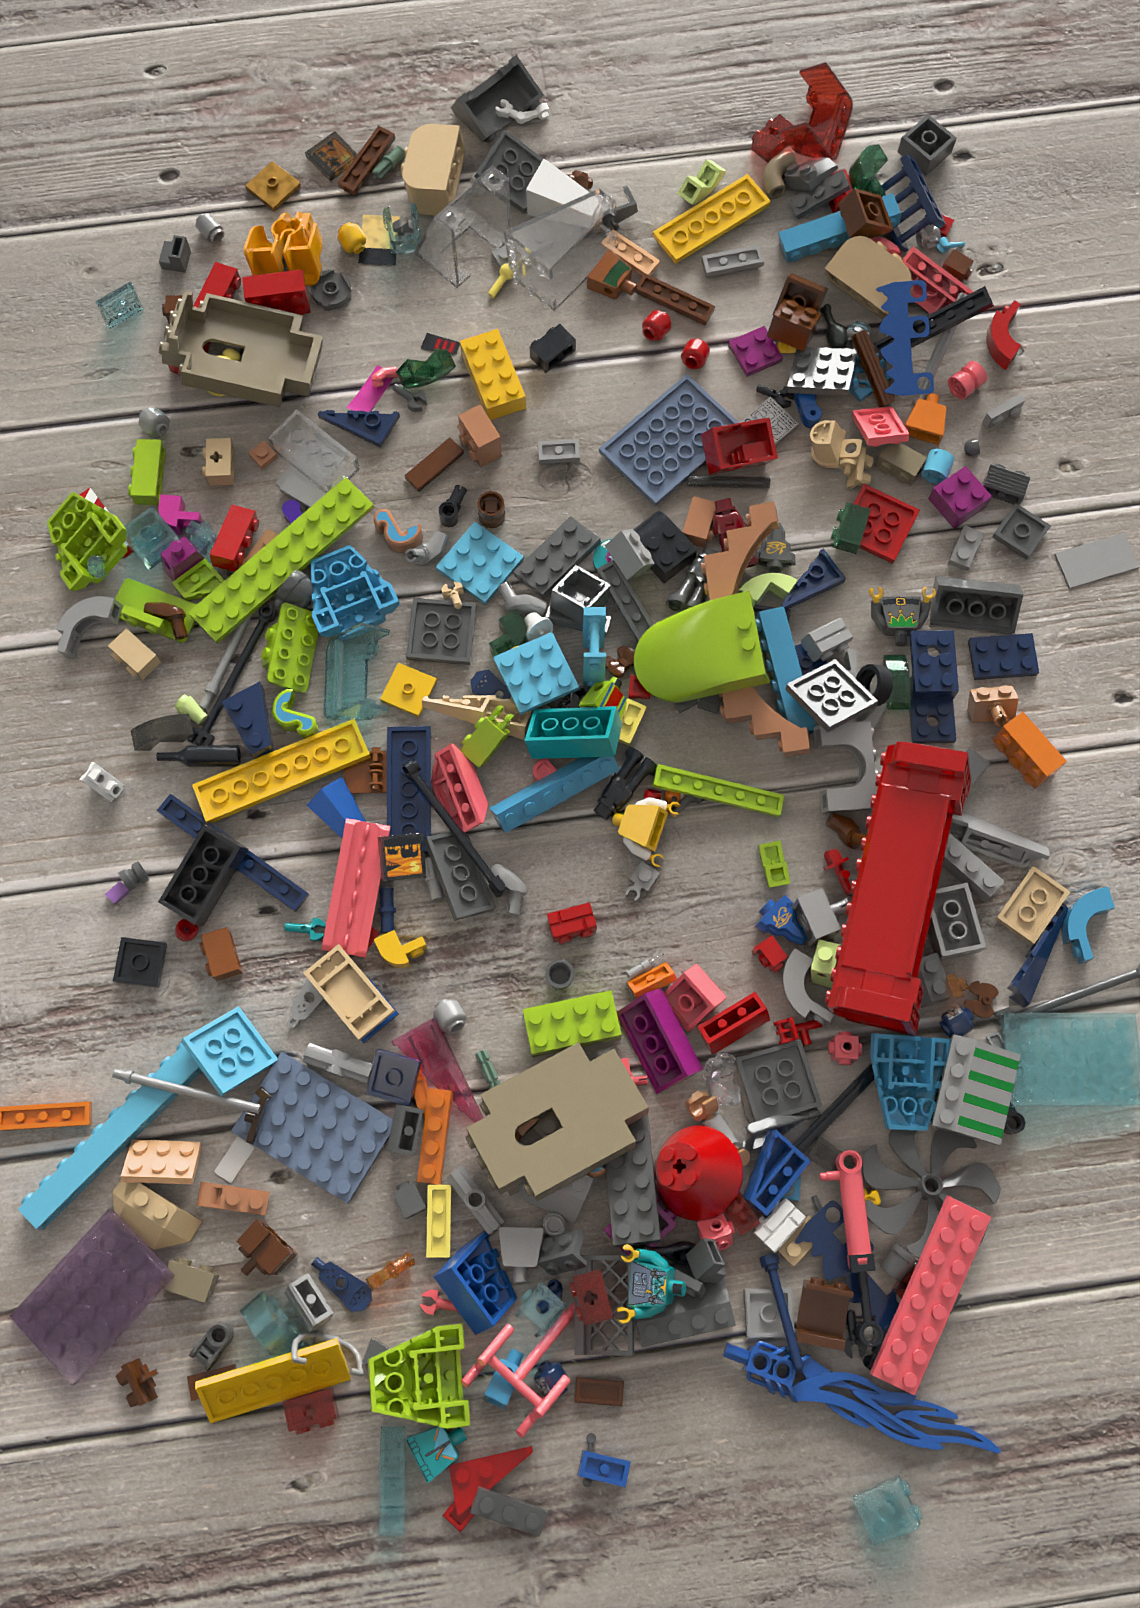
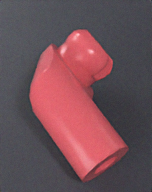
(382, 374)

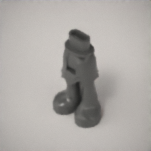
(693, 576)

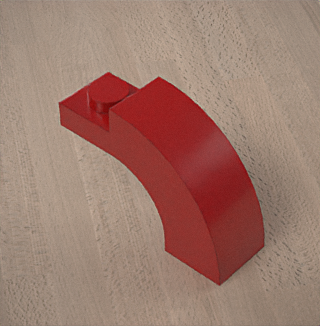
(999, 342)

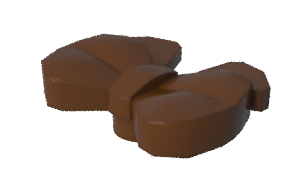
(626, 659)
(981, 1007)

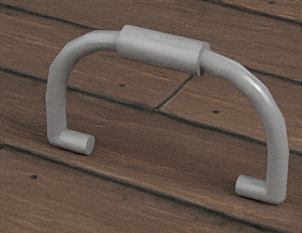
(322, 1337)

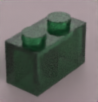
(851, 527)

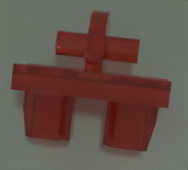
(741, 1215)

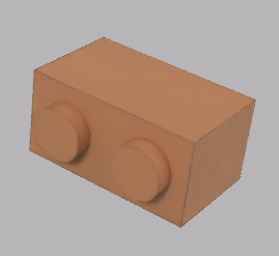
(699, 521)

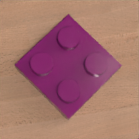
(755, 351)

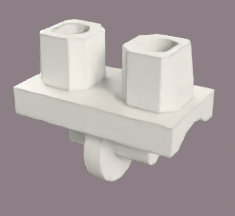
(102, 782)

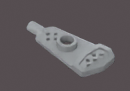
(307, 989)

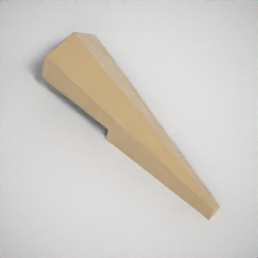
(475, 707)

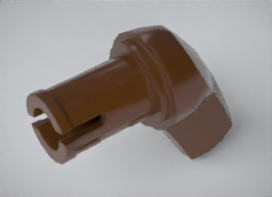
(171, 614)
(846, 829)

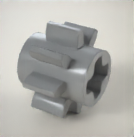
(928, 236)

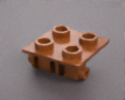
(368, 775)

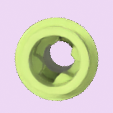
(187, 705)

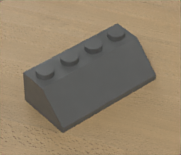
(976, 604)

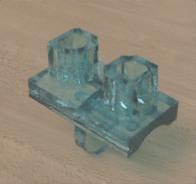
(201, 536)

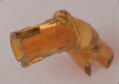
(391, 1270)

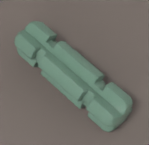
(487, 1068)

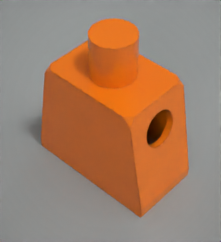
(927, 420)

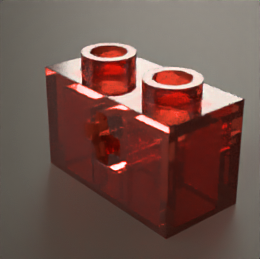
(769, 141)
(601, 1309)
(296, 1409)

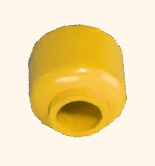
(351, 238)

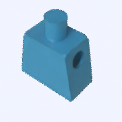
(499, 1389)

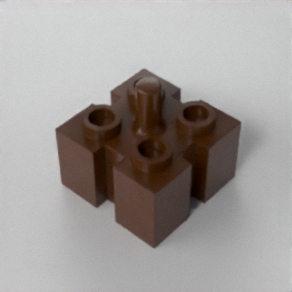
(265, 1248)

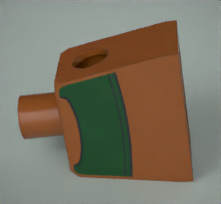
(611, 277)

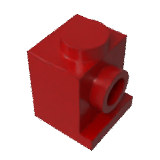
(770, 954)

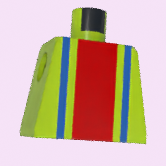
(605, 695)

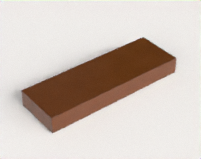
(434, 464)

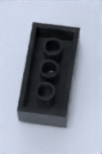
(203, 875)

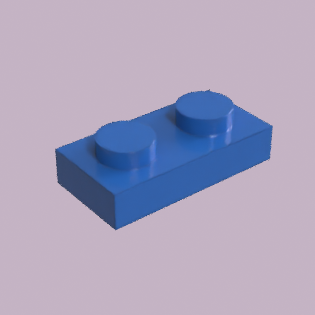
(603, 1468)

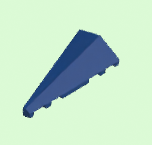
(335, 805)

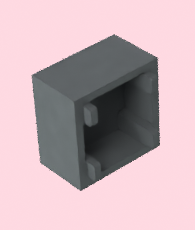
(578, 591)

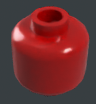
(656, 326)
(695, 354)

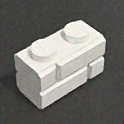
(778, 1225)

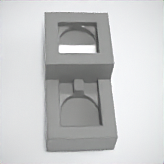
(851, 662)

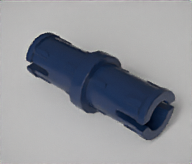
(387, 909)

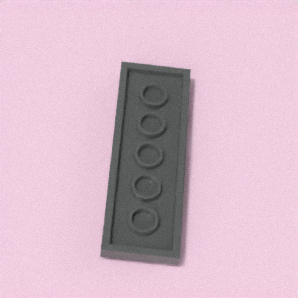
(634, 1191)

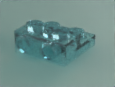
(888, 1510)

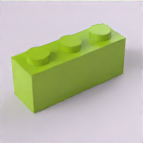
(147, 472)

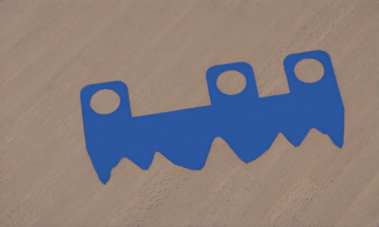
(900, 327)

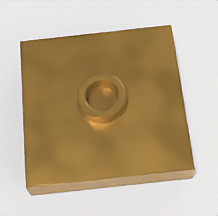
(273, 186)

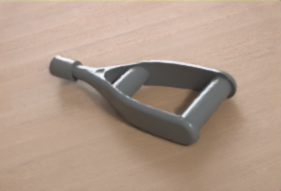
(780, 1123)

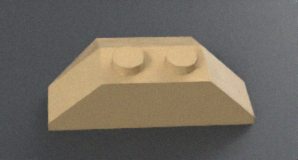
(153, 1216)

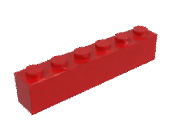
(221, 281)

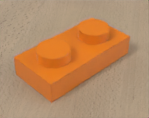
(652, 980)

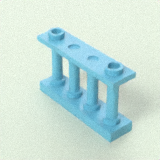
(593, 640)

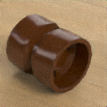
(491, 509)

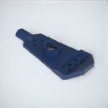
(490, 687)
(351, 1288)

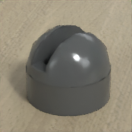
(972, 447)

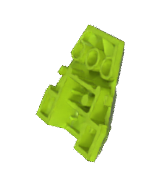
(83, 531)
(422, 1379)

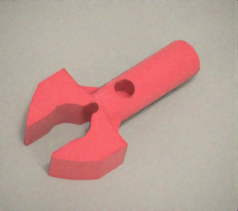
(441, 1303)

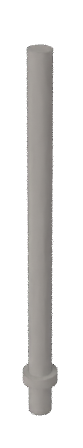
(130, 1077)

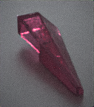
(439, 1064)

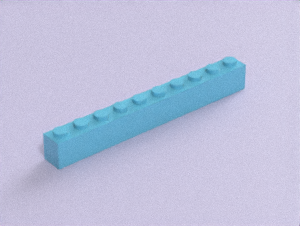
(107, 1141)

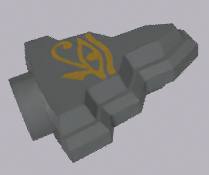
(775, 552)

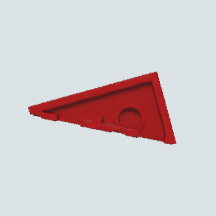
(483, 1473)

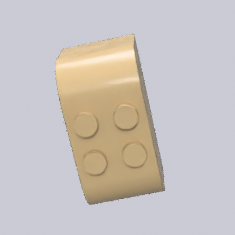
(433, 167)
(862, 268)

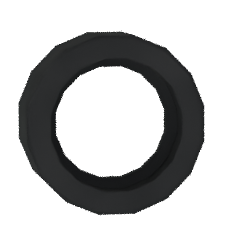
(884, 681)

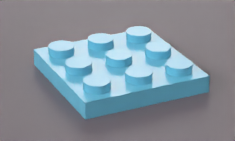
(480, 563)
(536, 673)
(229, 1051)

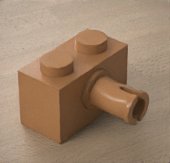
(993, 704)

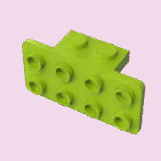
(133, 598)
(290, 648)

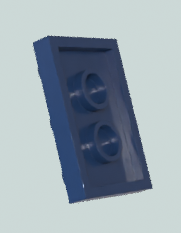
(1003, 656)

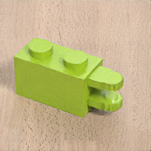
(486, 738)

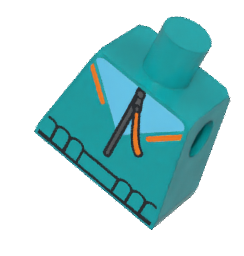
(435, 1449)

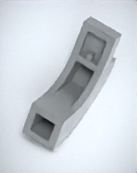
(83, 616)
(794, 979)

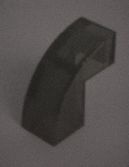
(162, 729)

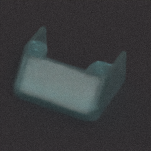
(347, 673)

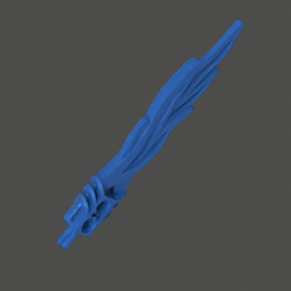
(819, 1376)

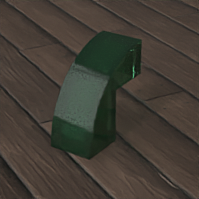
(421, 373)
(900, 694)

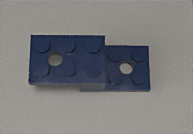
(933, 686)

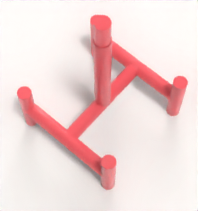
(542, 1404)

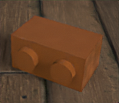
(221, 954)

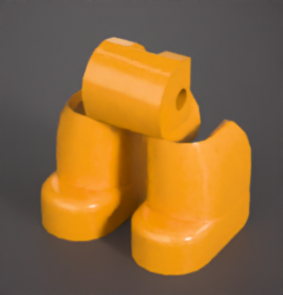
(295, 239)

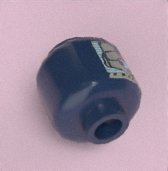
(957, 1021)
(548, 1375)

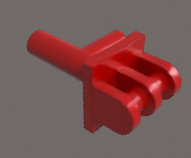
(834, 859)
(789, 1031)

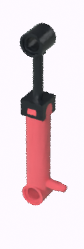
(857, 1236)

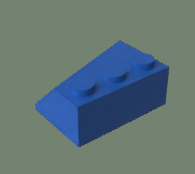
(477, 1284)

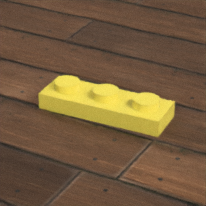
(439, 1221)

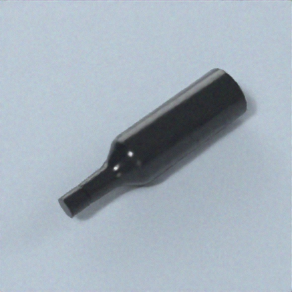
(205, 756)

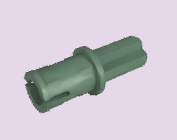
(389, 162)

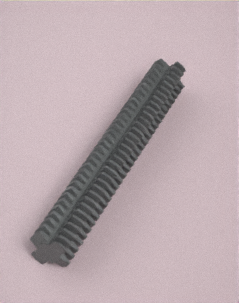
(729, 481)

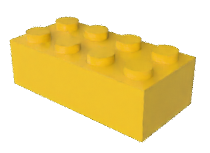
(493, 374)

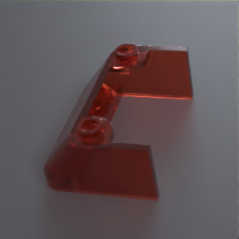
(829, 116)

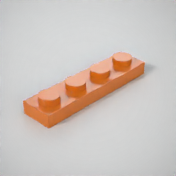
(45, 1116)
(435, 1136)

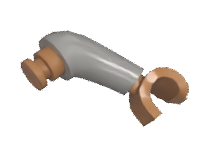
(703, 1108)

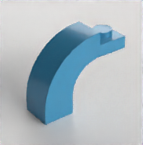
(1076, 920)

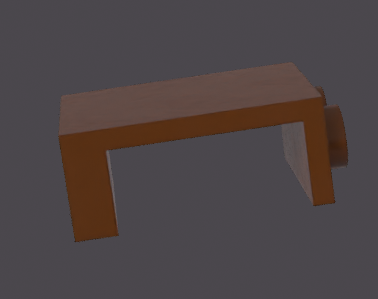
(823, 1313)

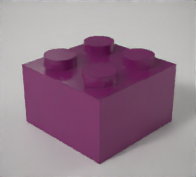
(959, 497)

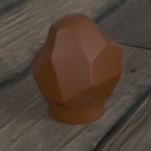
(582, 179)

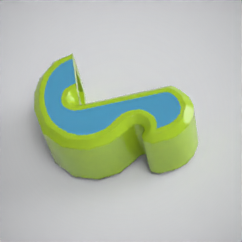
(291, 720)

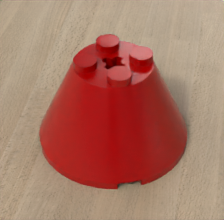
(698, 1173)

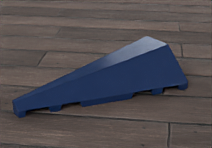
(1029, 975)

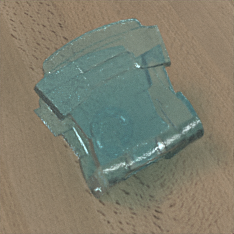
(543, 1321)

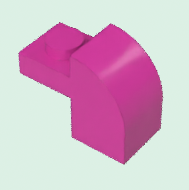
(173, 512)

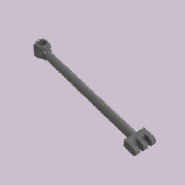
(1075, 995)

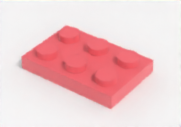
(880, 426)

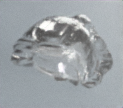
(720, 1078)

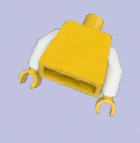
(643, 825)

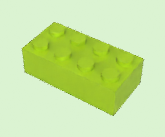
(564, 1023)

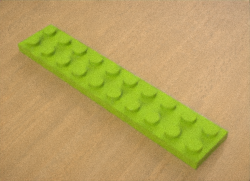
(289, 551)

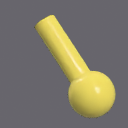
(505, 273)

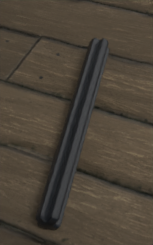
(835, 1109)

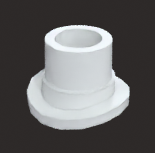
(537, 626)

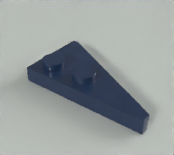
(365, 425)
(819, 578)

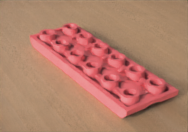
(355, 888)

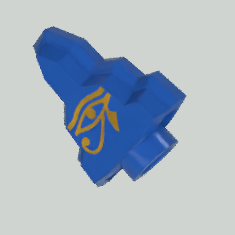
(781, 921)

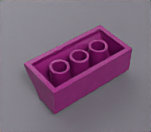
(659, 1040)

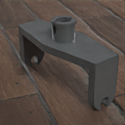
(623, 211)

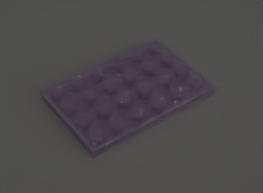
(91, 1296)

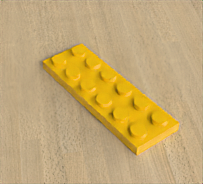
(711, 218)
(272, 1381)

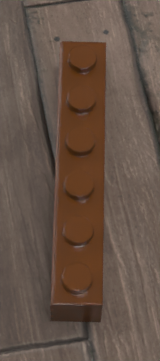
(872, 367)

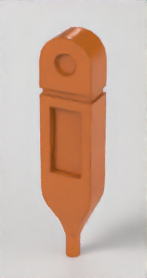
(421, 1092)

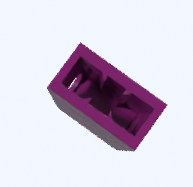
(180, 557)

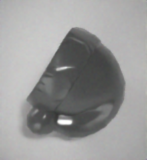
(295, 591)

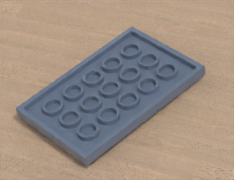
(665, 440)
(317, 1128)

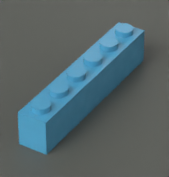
(824, 233)
(782, 664)
(551, 790)

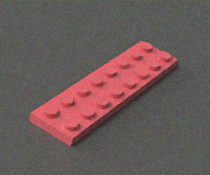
(930, 1295)

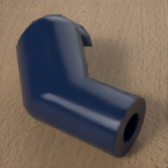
(555, 1287)

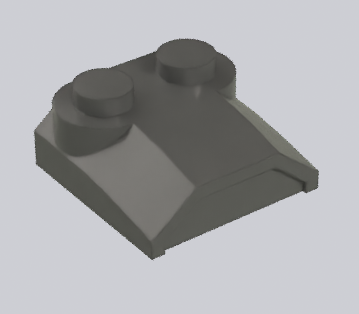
(809, 174)

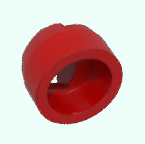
(652, 794)

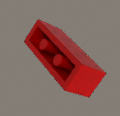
(234, 538)
(733, 1023)

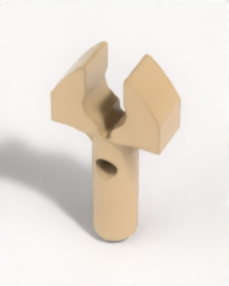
(453, 594)

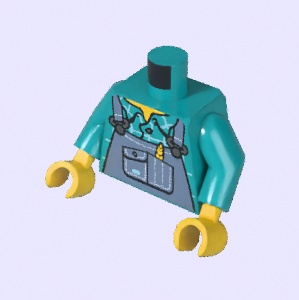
(650, 1284)

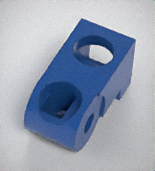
(807, 409)

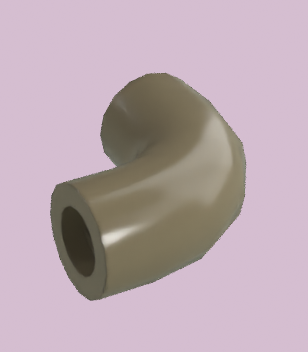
(773, 174)

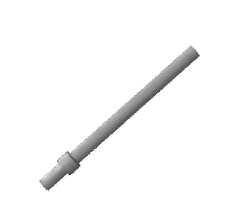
(212, 687)

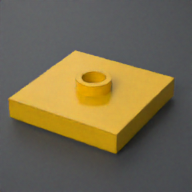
(407, 689)

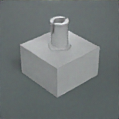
(818, 916)

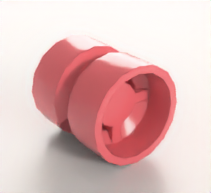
(967, 380)

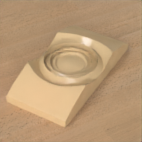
(349, 992)

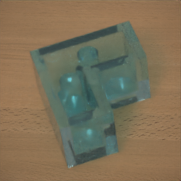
(270, 1324)

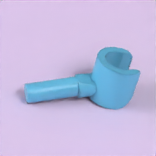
(944, 245)

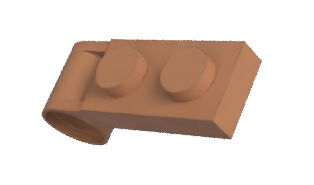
(233, 1198)

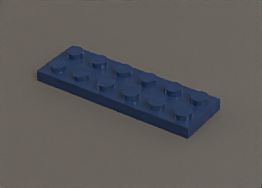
(406, 805)

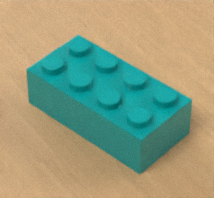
(573, 732)

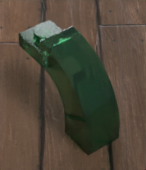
(865, 166)

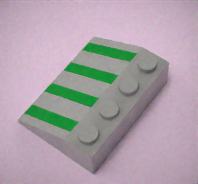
(975, 1090)

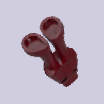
(726, 519)

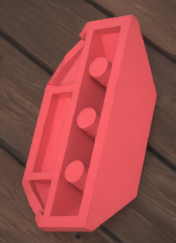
(940, 285)
(458, 788)

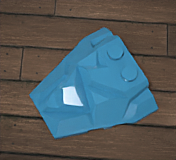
(348, 592)
(907, 1077)

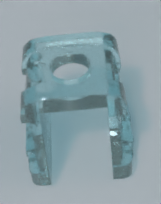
(396, 243)

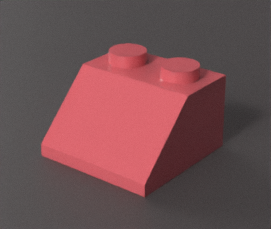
(693, 997)

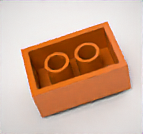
(1028, 750)

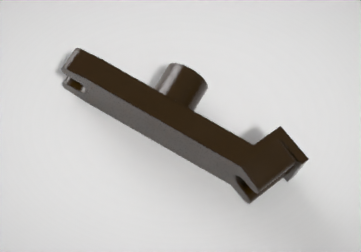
(254, 1118)

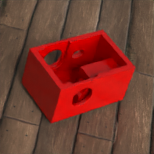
(739, 446)

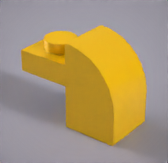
(398, 954)

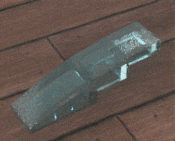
(392, 1481)

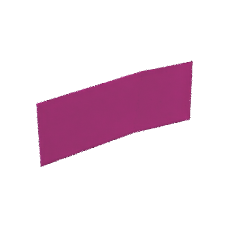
(368, 394)

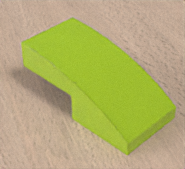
(774, 864)

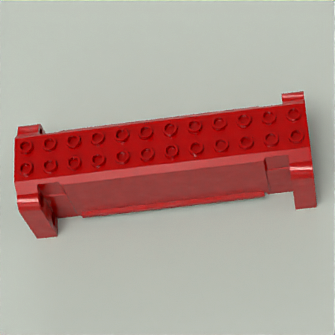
(897, 886)

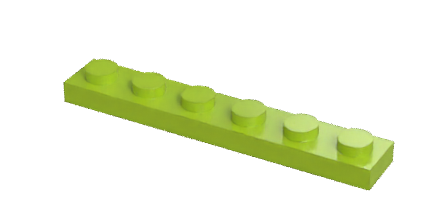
(718, 790)

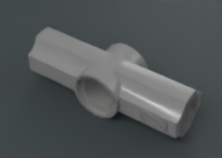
(338, 1063)
(485, 1212)

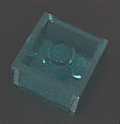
(148, 537)

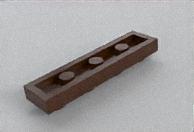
(366, 160)
(674, 299)

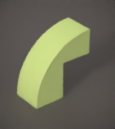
(699, 187)
(775, 582)

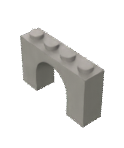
(857, 739)

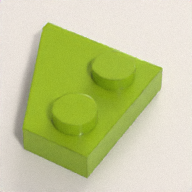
(198, 581)

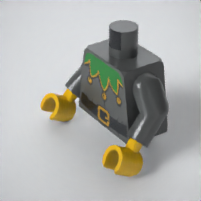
(900, 614)

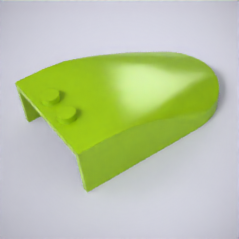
(702, 651)

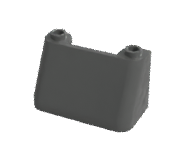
(509, 83)

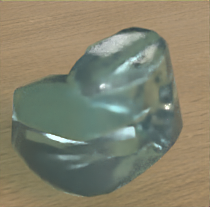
(96, 566)

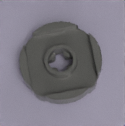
(335, 299)

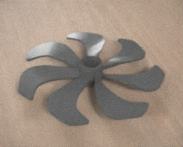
(902, 1142)

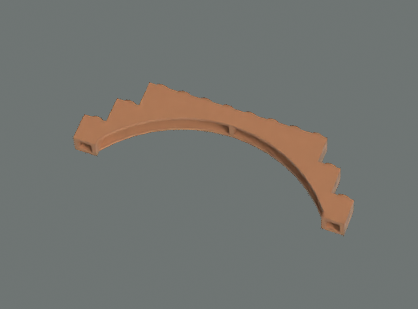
(724, 576)

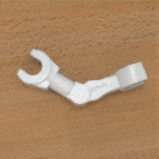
(522, 117)

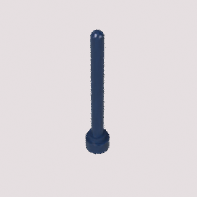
(770, 1264)

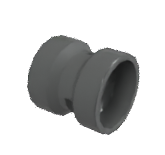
(133, 876)

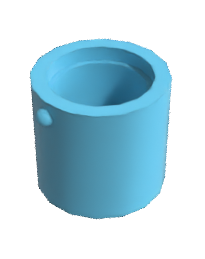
(937, 466)

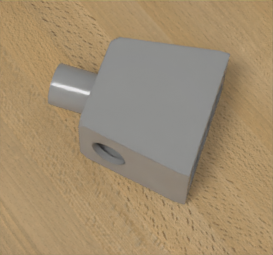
(520, 1249)

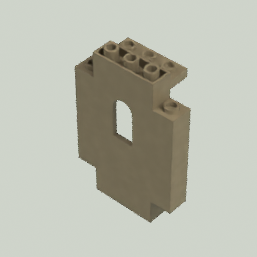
(274, 356)
(592, 1104)

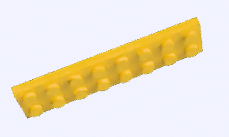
(281, 771)

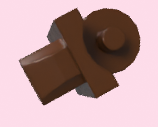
(140, 1381)

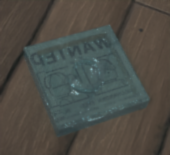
(119, 305)

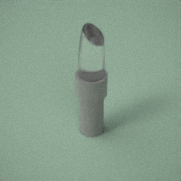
(645, 966)

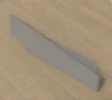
(996, 841)

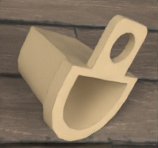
(830, 445)

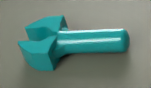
(304, 928)

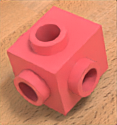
(839, 1054)
(717, 1229)

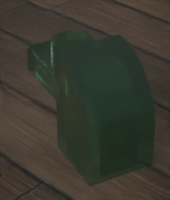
(514, 633)

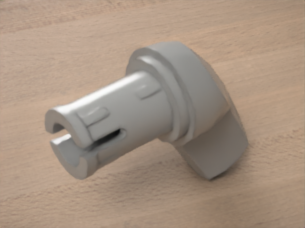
(427, 552)
(523, 603)
(514, 886)

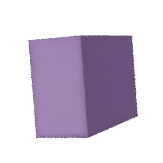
(117, 892)

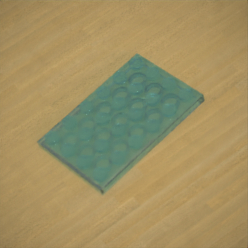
(1074, 1058)

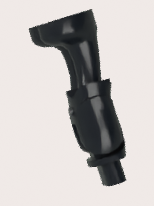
(619, 793)

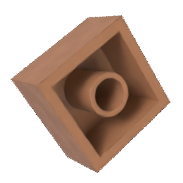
(479, 436)

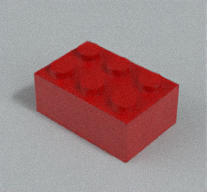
(279, 291)

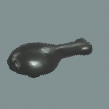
(836, 332)

